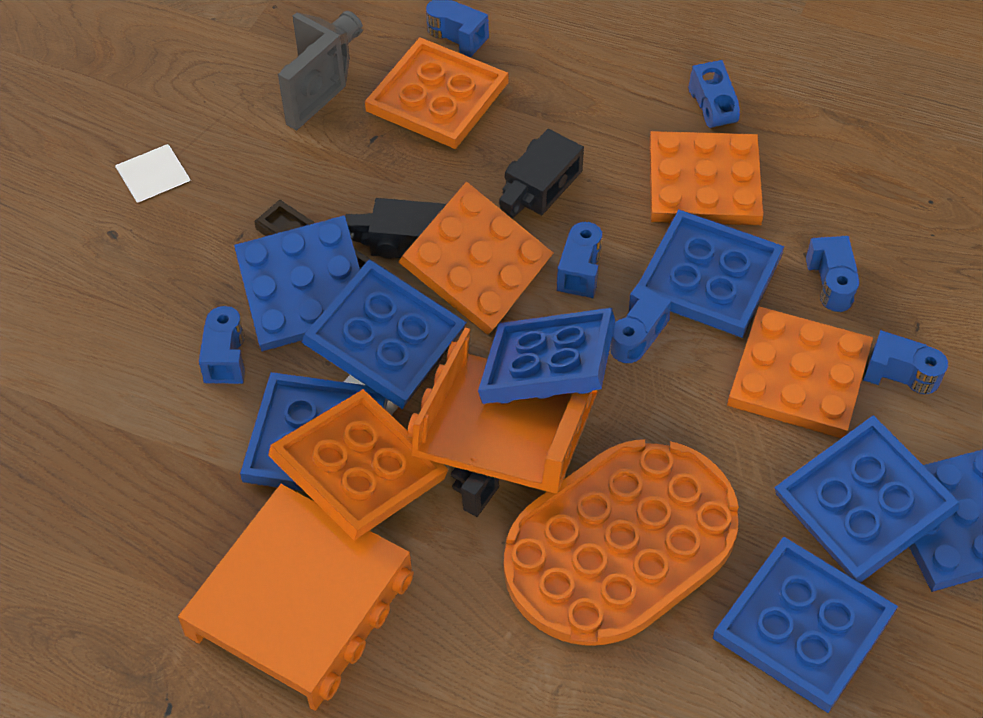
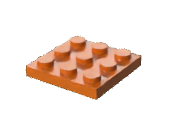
(437, 92)
(706, 176)
(476, 258)
(800, 372)
(356, 464)

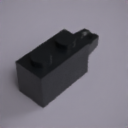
(541, 174)
(392, 225)

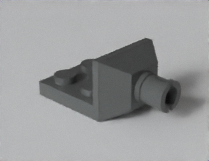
(320, 65)

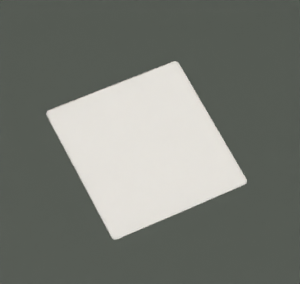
(152, 173)

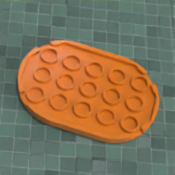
(620, 542)

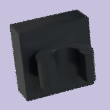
(475, 489)

